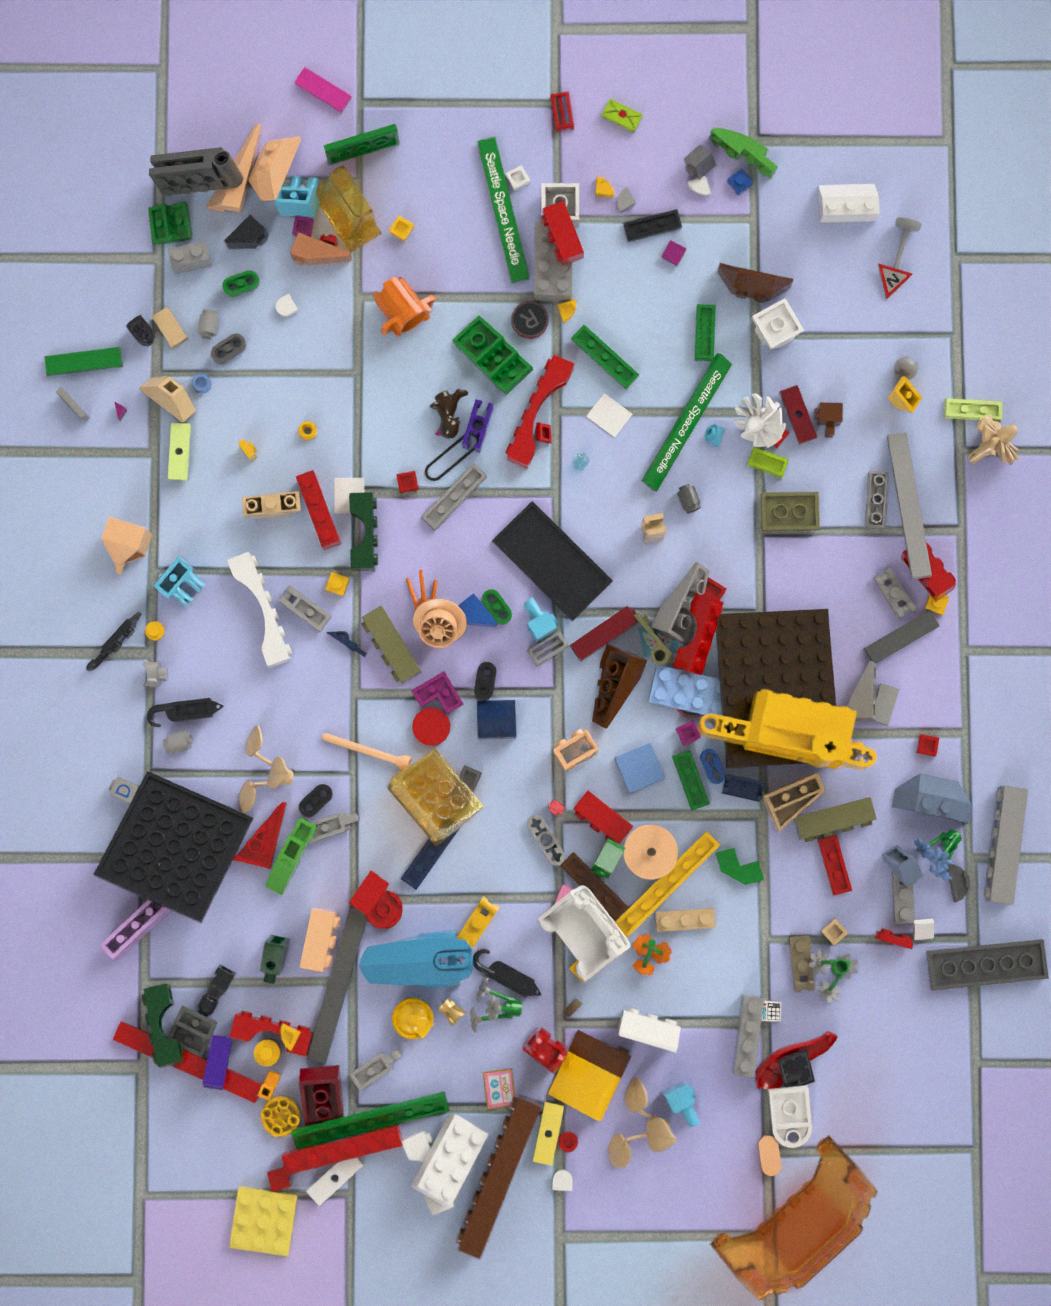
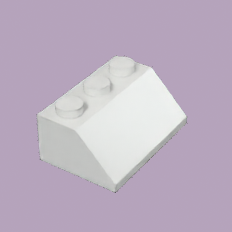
(848, 203)
(649, 1029)

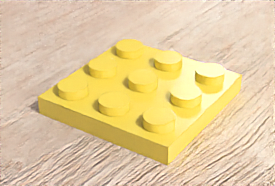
(263, 1221)

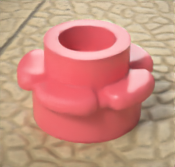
(556, 807)

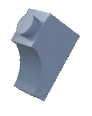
(903, 865)

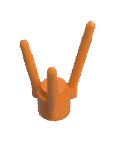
(422, 588)

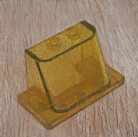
(347, 209)

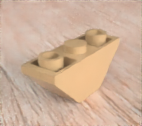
(170, 396)
(271, 505)

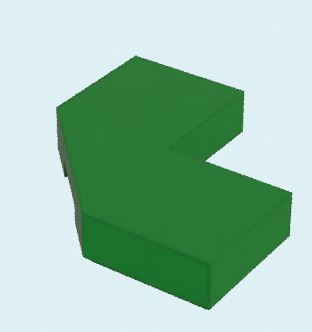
(730, 866)

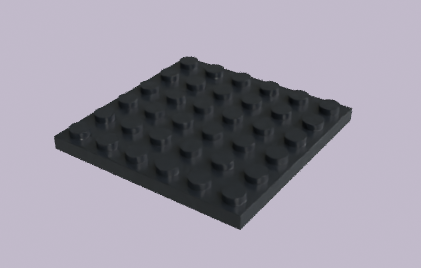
(173, 847)

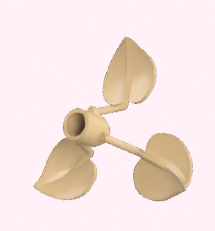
(278, 771)
(657, 1128)

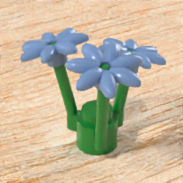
(950, 842)

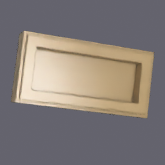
(169, 327)

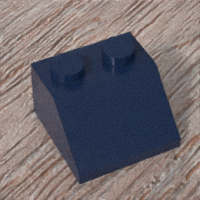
(496, 719)

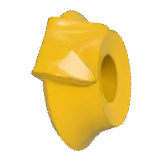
(412, 1018)

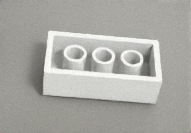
(449, 1160)

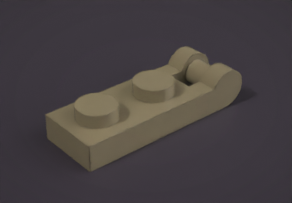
(800, 958)

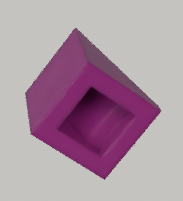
(120, 410)

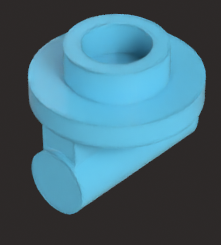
(714, 434)

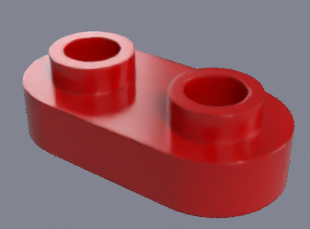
(902, 940)

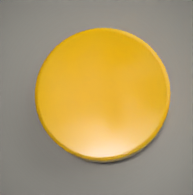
(280, 1116)

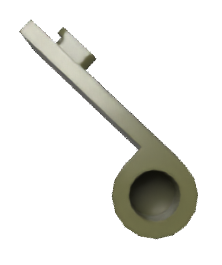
(661, 654)

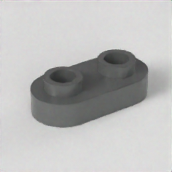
(227, 347)

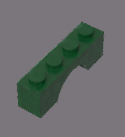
(363, 556)
(158, 1001)

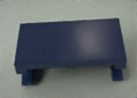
(743, 787)

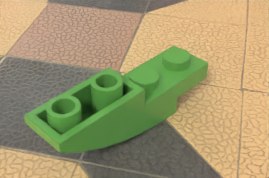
(740, 145)
(290, 856)

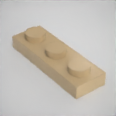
(685, 919)

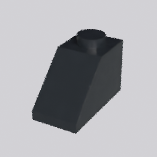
(247, 235)

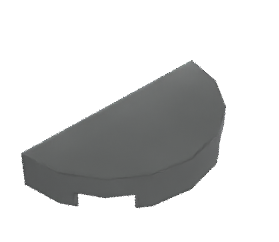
(959, 883)

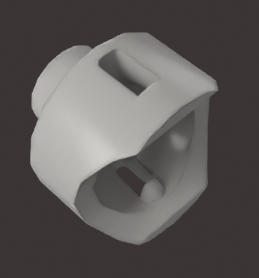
(155, 673)

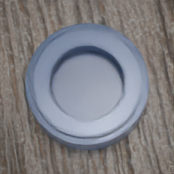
(201, 383)

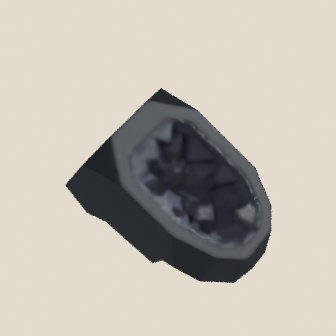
(141, 331)

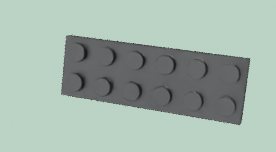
(987, 964)

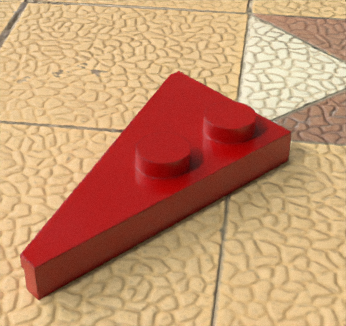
(262, 846)

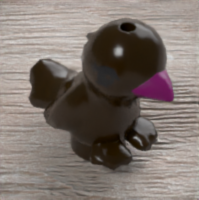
(446, 407)

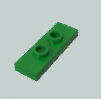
(704, 332)

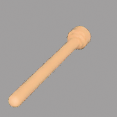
(401, 761)

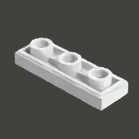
(326, 1186)

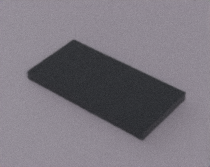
(552, 561)

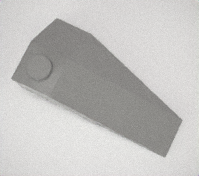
(674, 616)

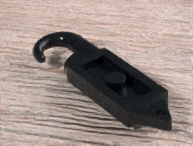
(113, 644)
(185, 710)
(507, 976)

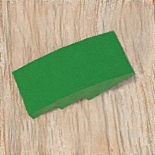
(492, 355)

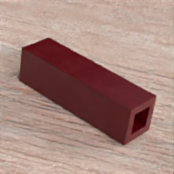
(604, 633)

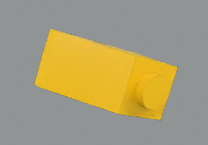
(904, 396)

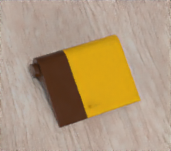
(590, 1075)

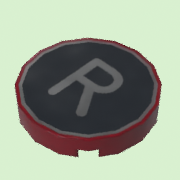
(529, 320)

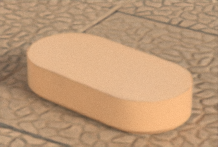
(769, 1155)

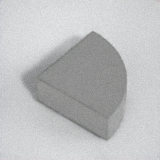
(625, 200)

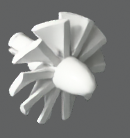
(764, 424)

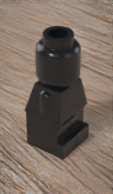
(216, 989)

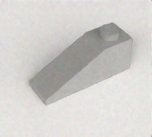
(864, 696)

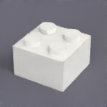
(556, 192)

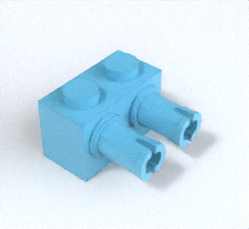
(298, 200)
(173, 576)
(541, 623)
(681, 1100)

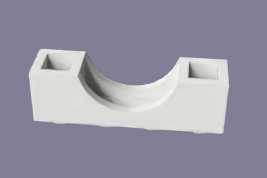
(417, 1148)

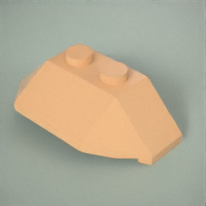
(273, 167)

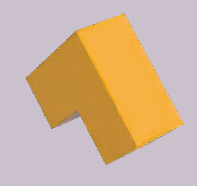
(270, 1084)

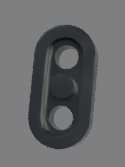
(486, 681)
(316, 800)

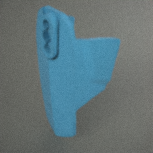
(419, 961)

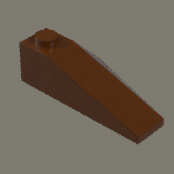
(618, 678)

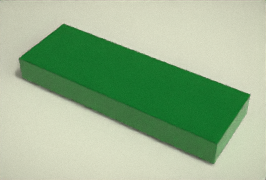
(690, 780)

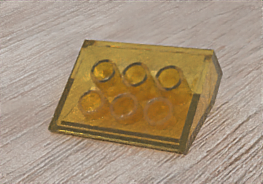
(434, 796)

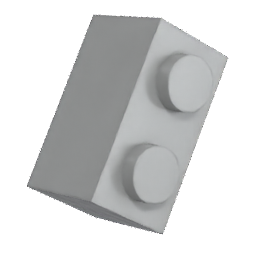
(189, 257)

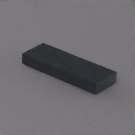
(652, 225)

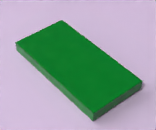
(361, 144)

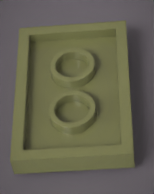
(790, 511)

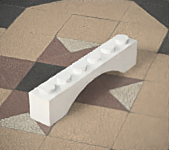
(273, 647)

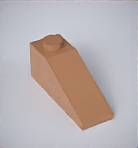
(313, 251)

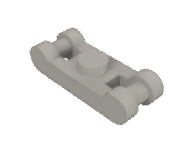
(894, 593)

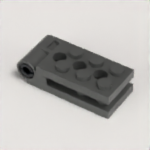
(194, 171)

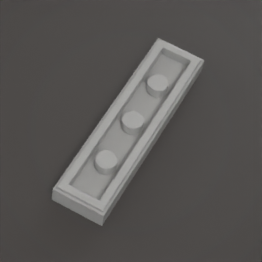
(454, 497)

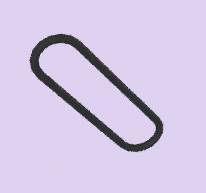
(435, 479)

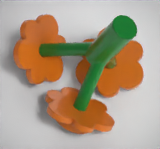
(646, 946)

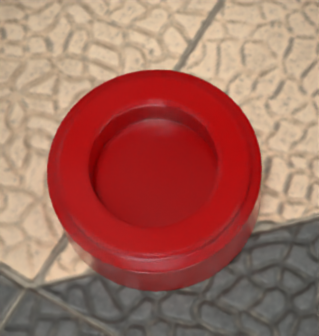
(568, 1141)

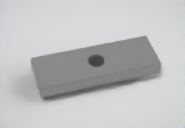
(875, 510)

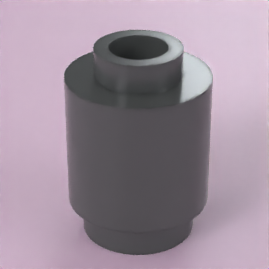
(689, 498)

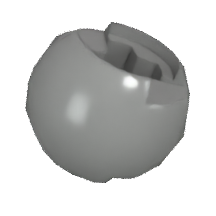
(906, 367)

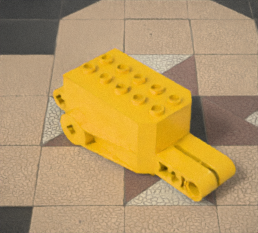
(794, 731)

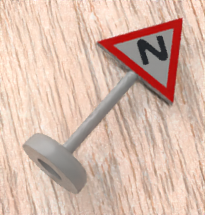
(892, 277)

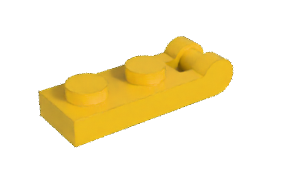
(477, 922)

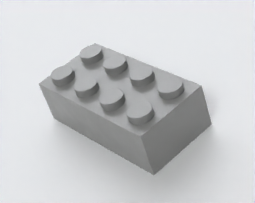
(551, 279)

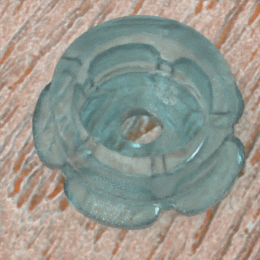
(580, 461)

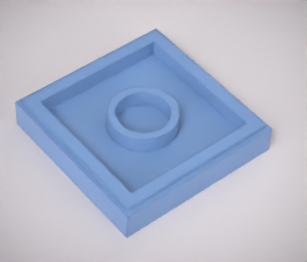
(639, 768)

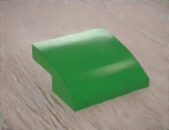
(170, 223)

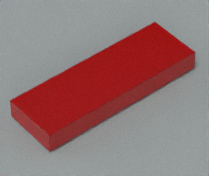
(834, 865)

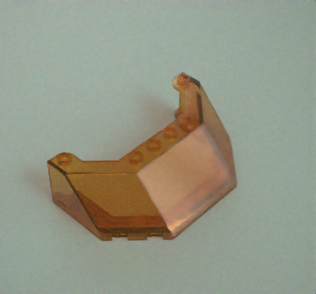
(805, 1230)

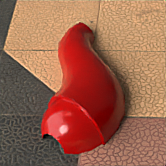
(770, 1080)

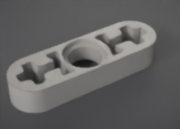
(548, 855)

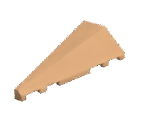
(233, 198)

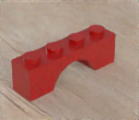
(318, 510)
(694, 655)
(247, 1026)

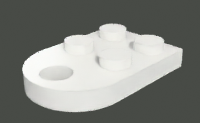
(790, 1113)

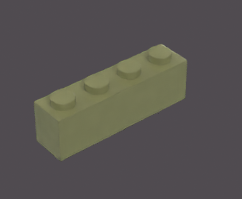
(391, 644)
(835, 818)

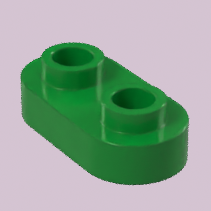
(240, 281)
(497, 606)

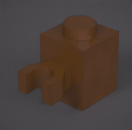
(829, 415)

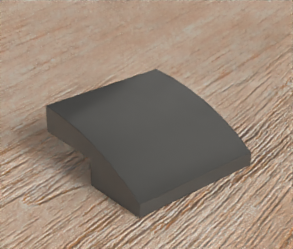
(192, 1031)

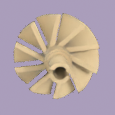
(995, 440)

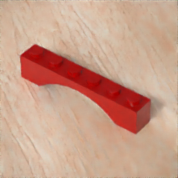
(556, 376)
(341, 1150)

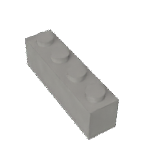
(747, 1035)

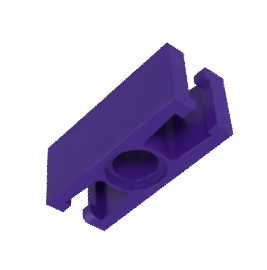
(485, 421)
(217, 1062)

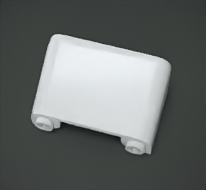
(585, 931)

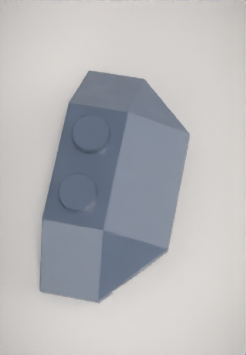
(933, 797)

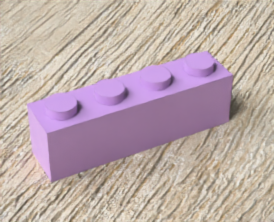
(133, 929)

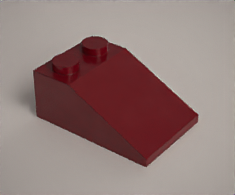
(321, 1094)

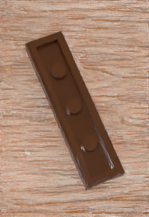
(585, 876)

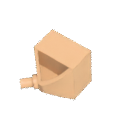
(125, 542)

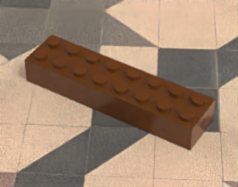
(498, 1178)

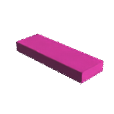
(323, 89)

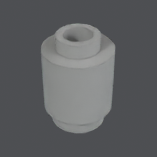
(208, 324)
(178, 742)

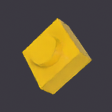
(401, 228)
(248, 449)
(337, 584)
(936, 607)

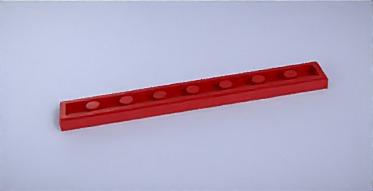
(194, 1065)

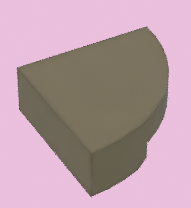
(573, 1006)

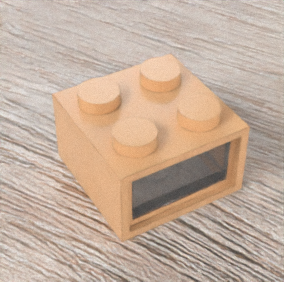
(575, 750)

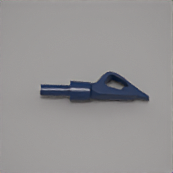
(345, 641)

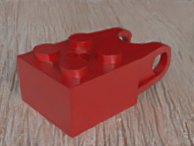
(545, 1050)

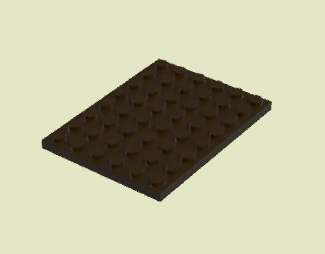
(773, 653)

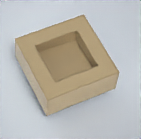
(834, 931)

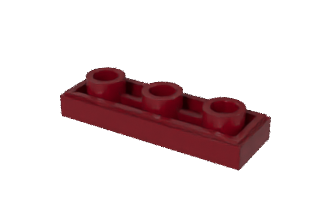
(794, 404)

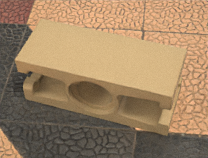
(653, 528)

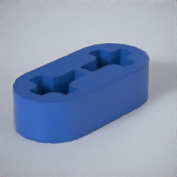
(716, 764)

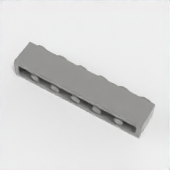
(1006, 844)

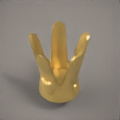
(451, 1011)

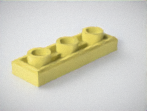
(545, 1144)

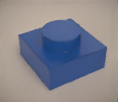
(740, 181)

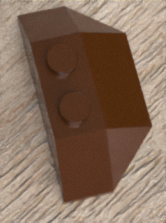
(753, 283)

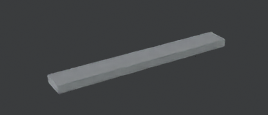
(909, 506)

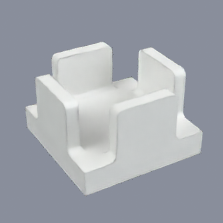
(777, 325)

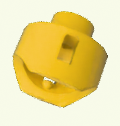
(267, 1052)

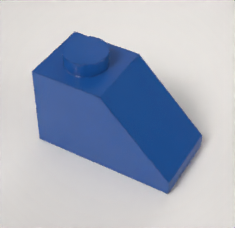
(476, 613)

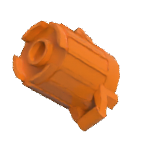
(401, 306)

